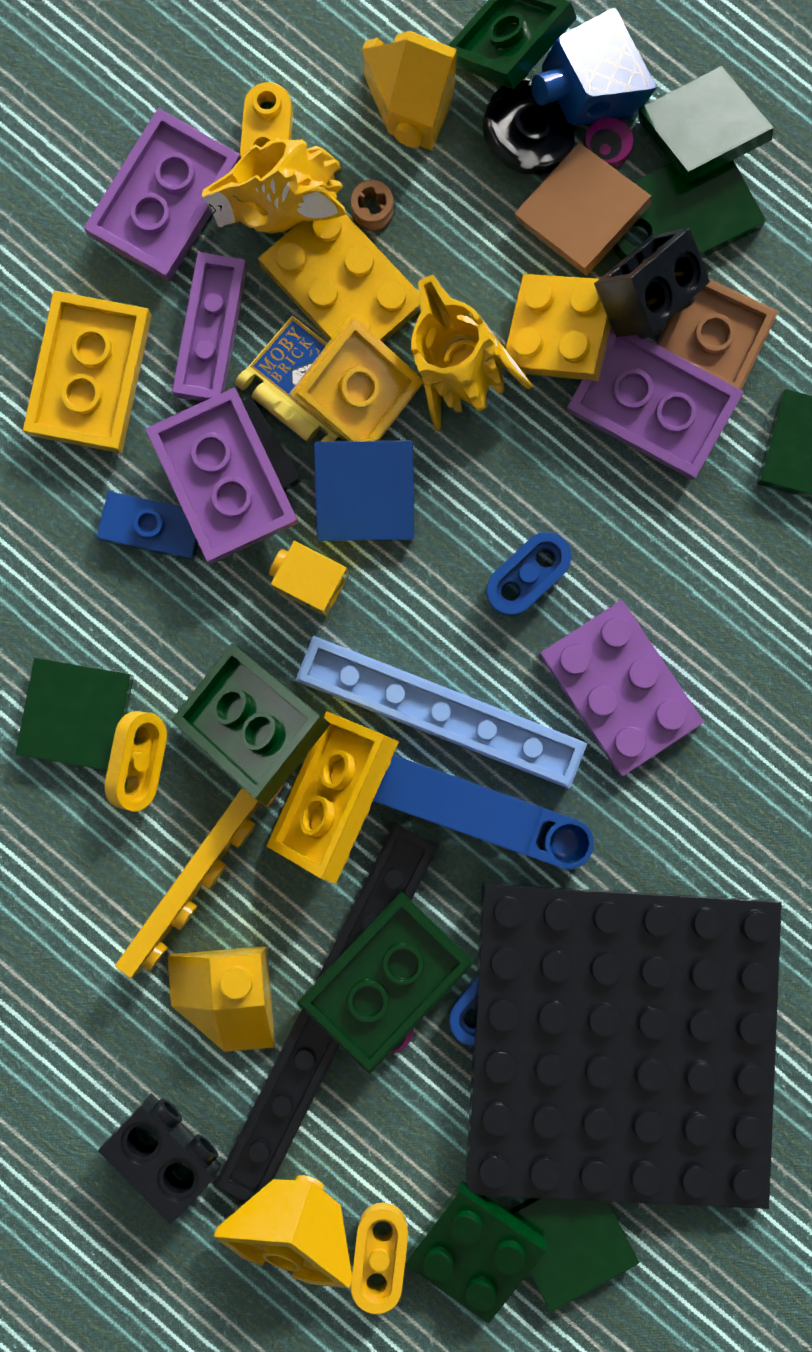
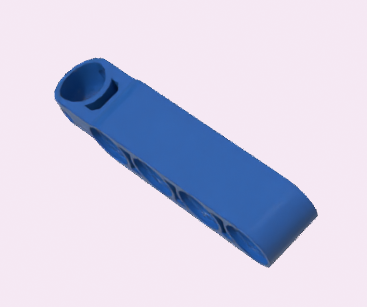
(485, 814)

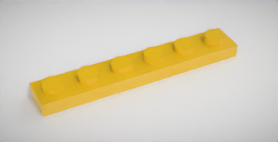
(202, 869)

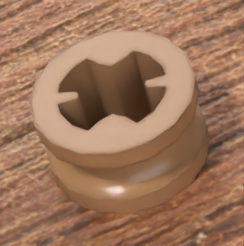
(382, 195)

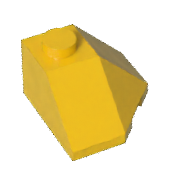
(411, 85)
(225, 995)
(293, 1229)

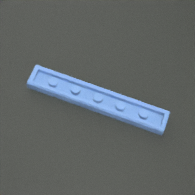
(441, 712)

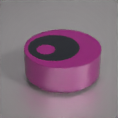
(610, 140)

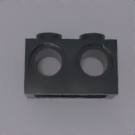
(652, 284)
(150, 1166)

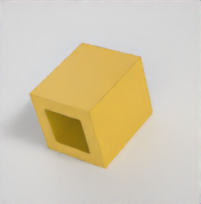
(308, 577)

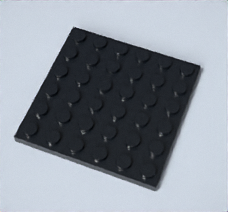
(624, 1047)

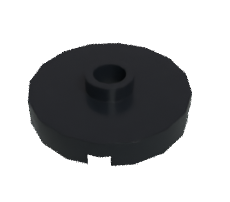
(505, 132)

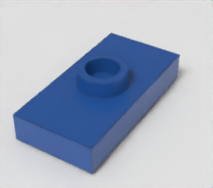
(147, 526)

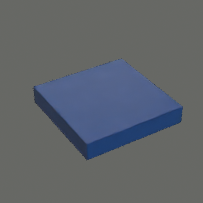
(364, 490)

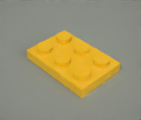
(339, 274)
(87, 372)
(332, 797)

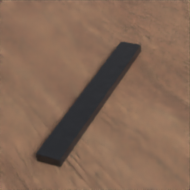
(308, 1047)

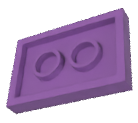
(157, 198)
(656, 403)
(222, 476)
(621, 688)

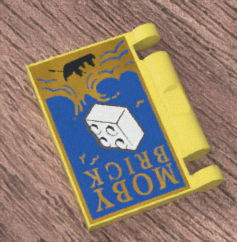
(279, 370)

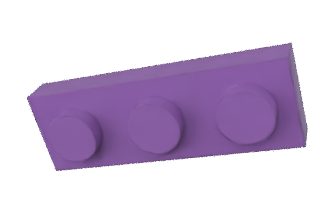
(209, 327)

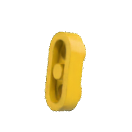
(265, 124)
(136, 760)
(379, 1255)

